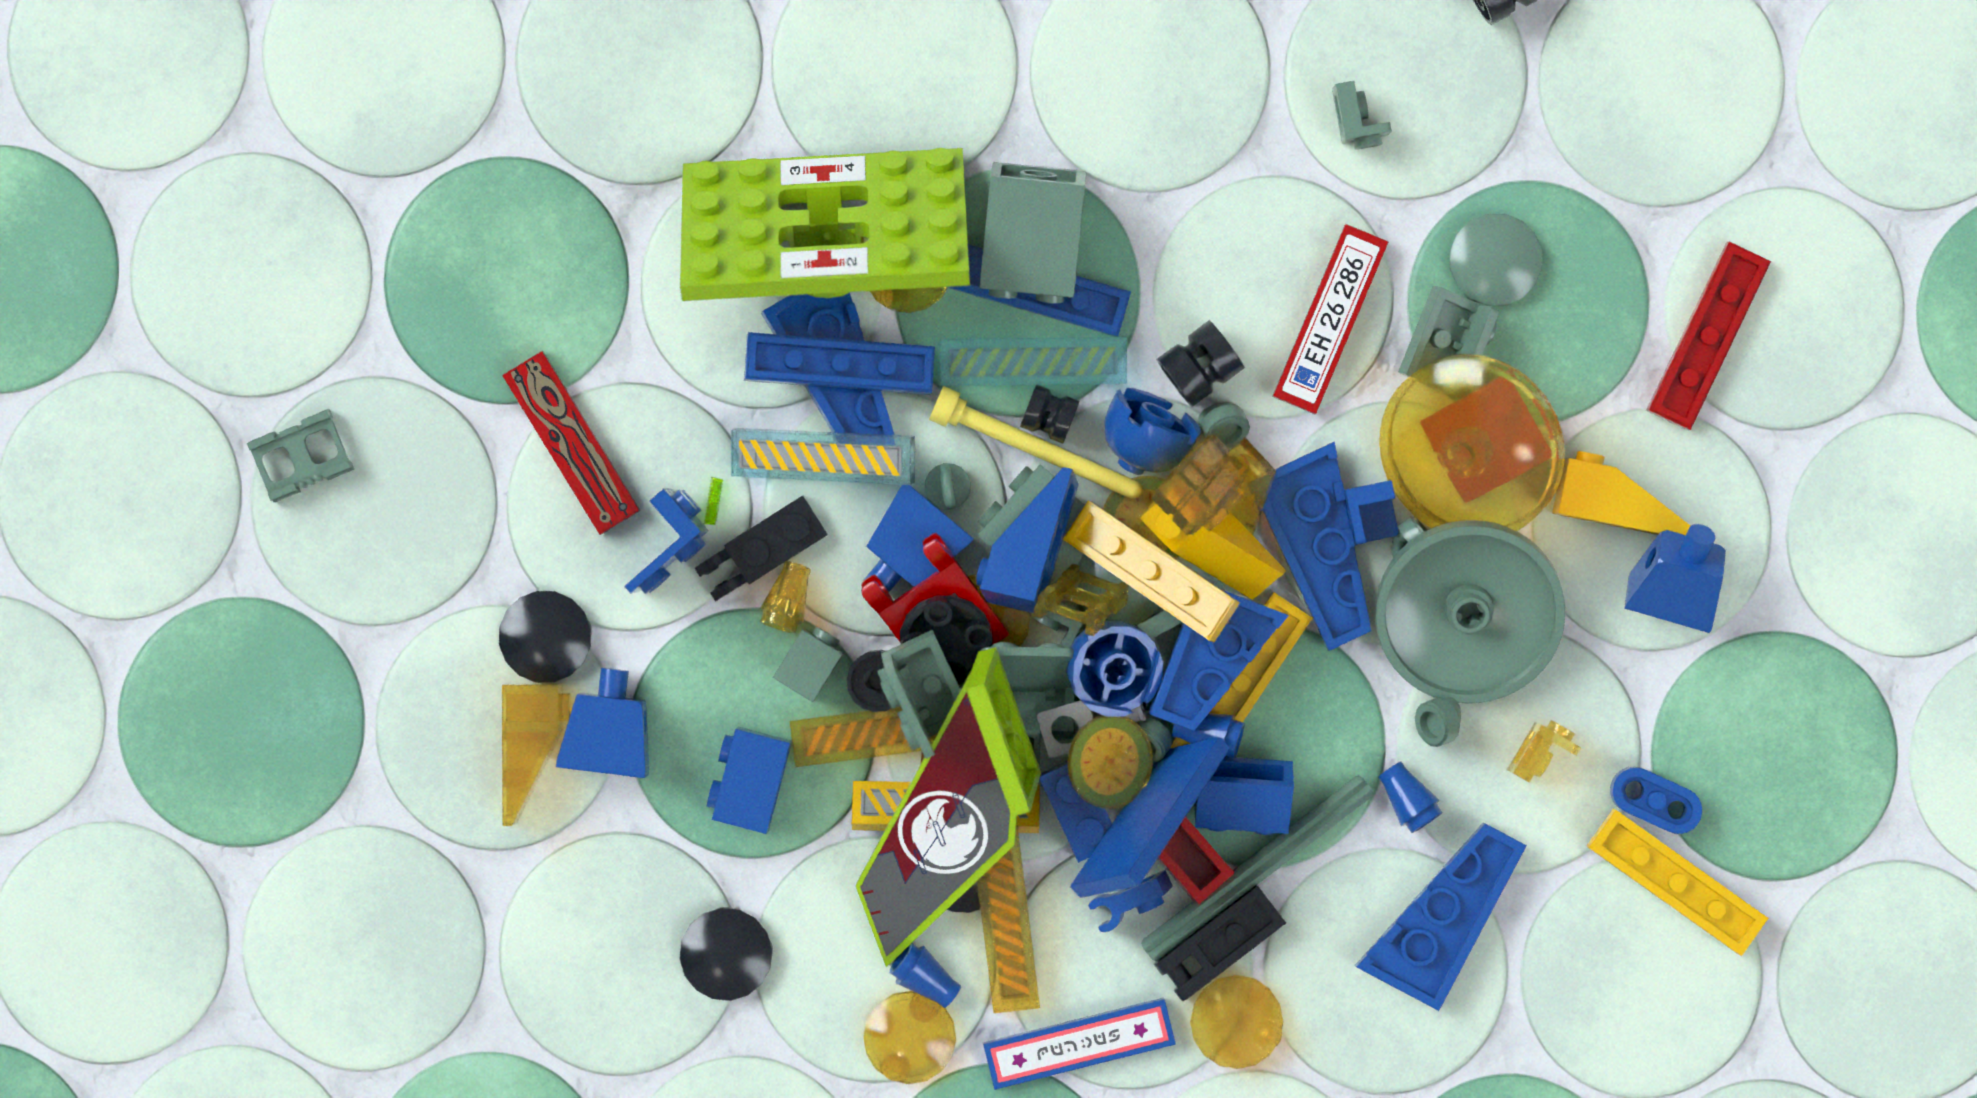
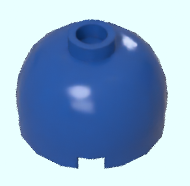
(1146, 433)
(1115, 669)

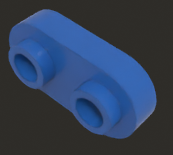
(1655, 799)

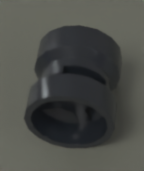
(1060, 418)

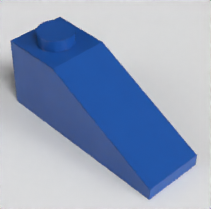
(1028, 549)

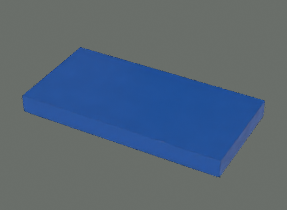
(1150, 819)

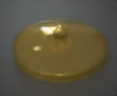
(1472, 443)

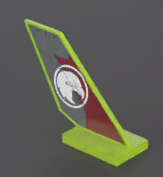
(954, 812)

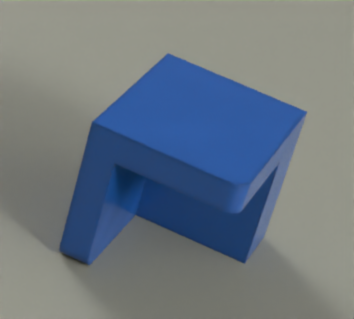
(1371, 512)

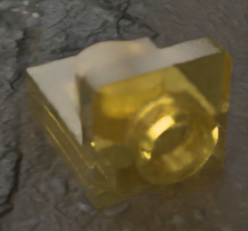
(1533, 753)

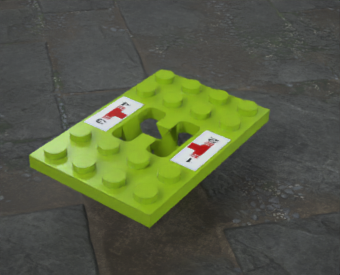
(737, 225)

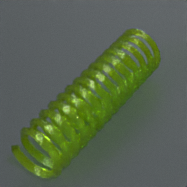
(713, 501)

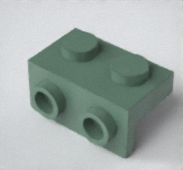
(1449, 328)

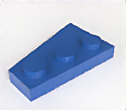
(1204, 670)

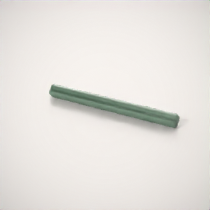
(1258, 867)

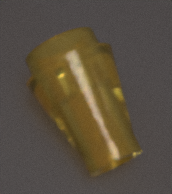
(787, 599)

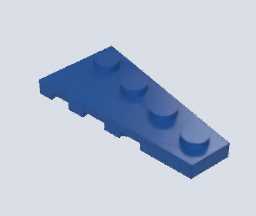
(835, 319)
(1318, 544)
(1440, 926)

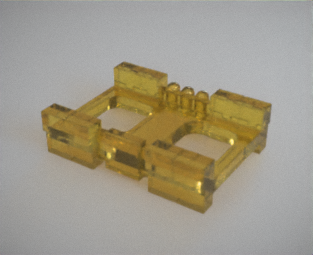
(1098, 605)

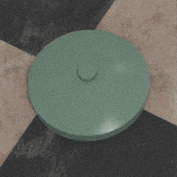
(1470, 611)

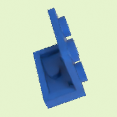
(680, 513)

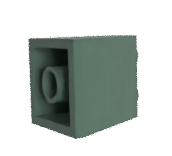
(1032, 231)

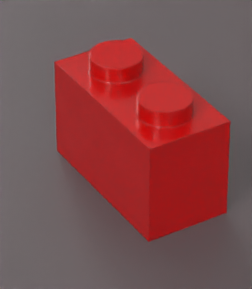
(1194, 862)

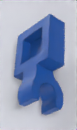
(1143, 897)

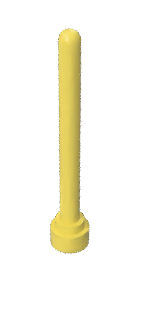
(953, 410)

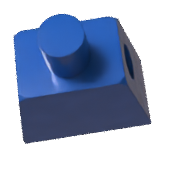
(901, 537)
(1679, 578)
(607, 730)

